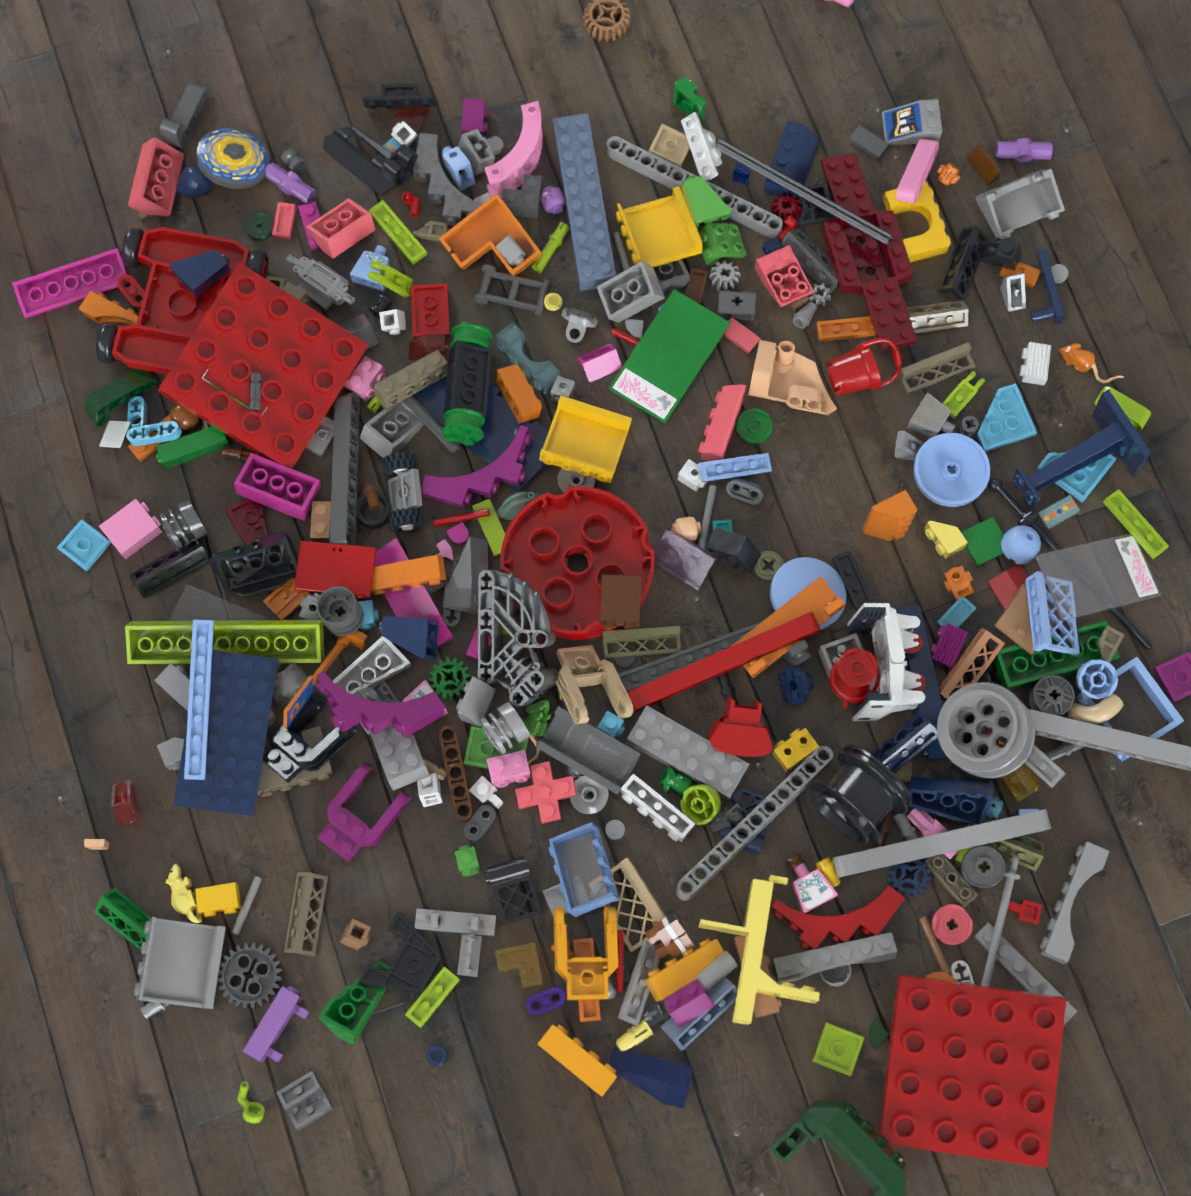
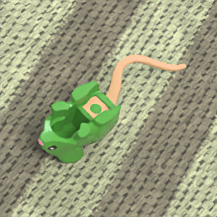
(536, 722)

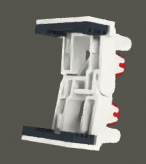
(891, 639)

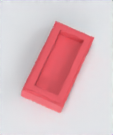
(284, 220)
(741, 336)

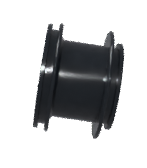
(860, 795)

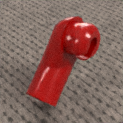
(413, 202)

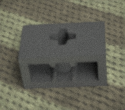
(746, 305)

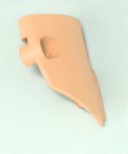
(789, 378)

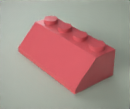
(156, 178)
(722, 423)

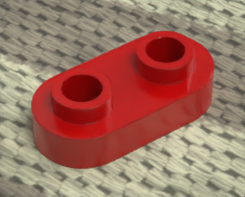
(131, 292)

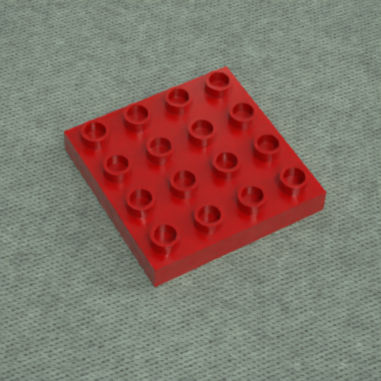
(269, 333)
(972, 1070)

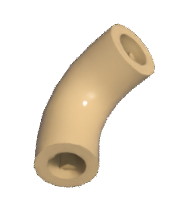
(1096, 713)

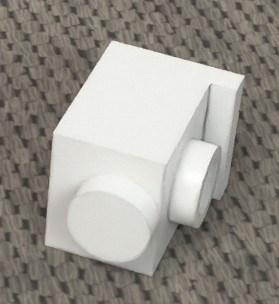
(429, 790)

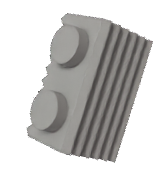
(511, 251)

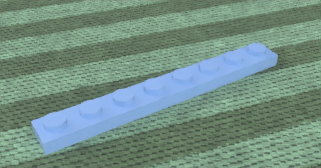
(199, 700)

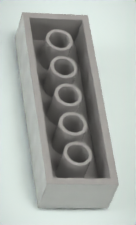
(686, 752)

